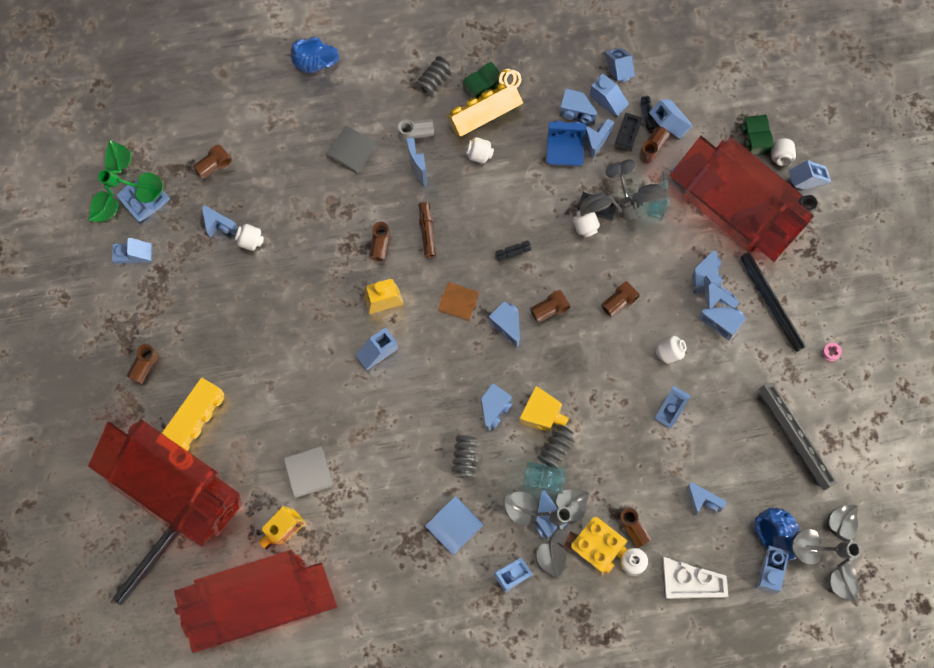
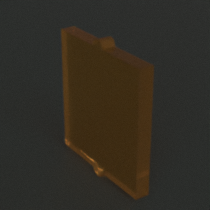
(458, 301)

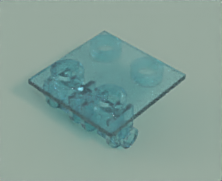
(659, 208)
(544, 477)

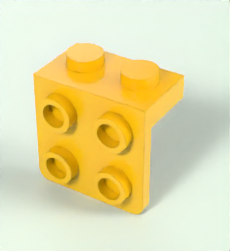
(599, 545)

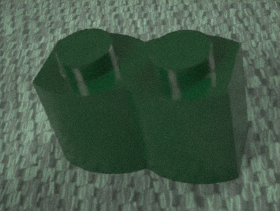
(482, 80)
(757, 134)

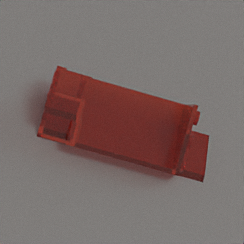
(742, 196)
(165, 481)
(252, 600)

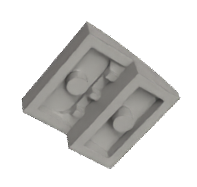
(308, 472)

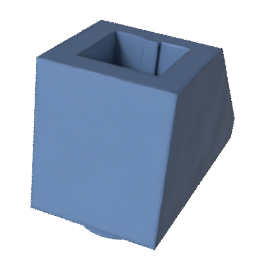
(577, 107)
(671, 118)
(708, 267)
(377, 349)
(494, 403)
(772, 570)

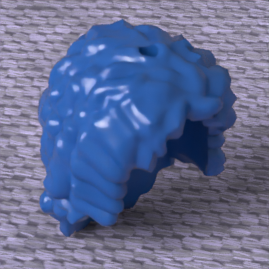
(313, 55)
(777, 529)

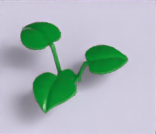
(116, 158)

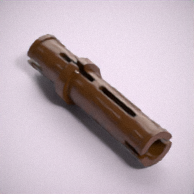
(427, 231)

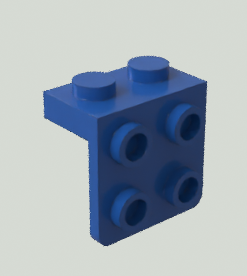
(565, 143)

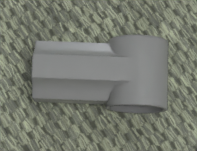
(416, 129)

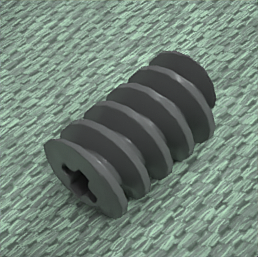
(433, 76)
(556, 446)
(464, 457)

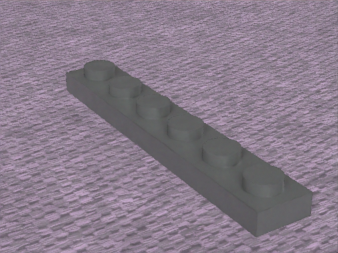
(800, 440)

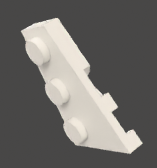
(687, 581)

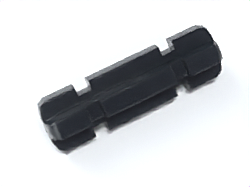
(647, 107)
(513, 250)

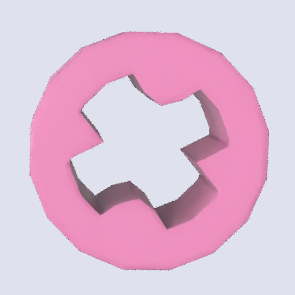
(838, 351)

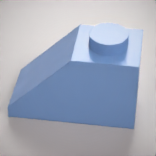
(620, 64)
(608, 95)
(809, 175)
(723, 320)
(506, 321)
(544, 525)

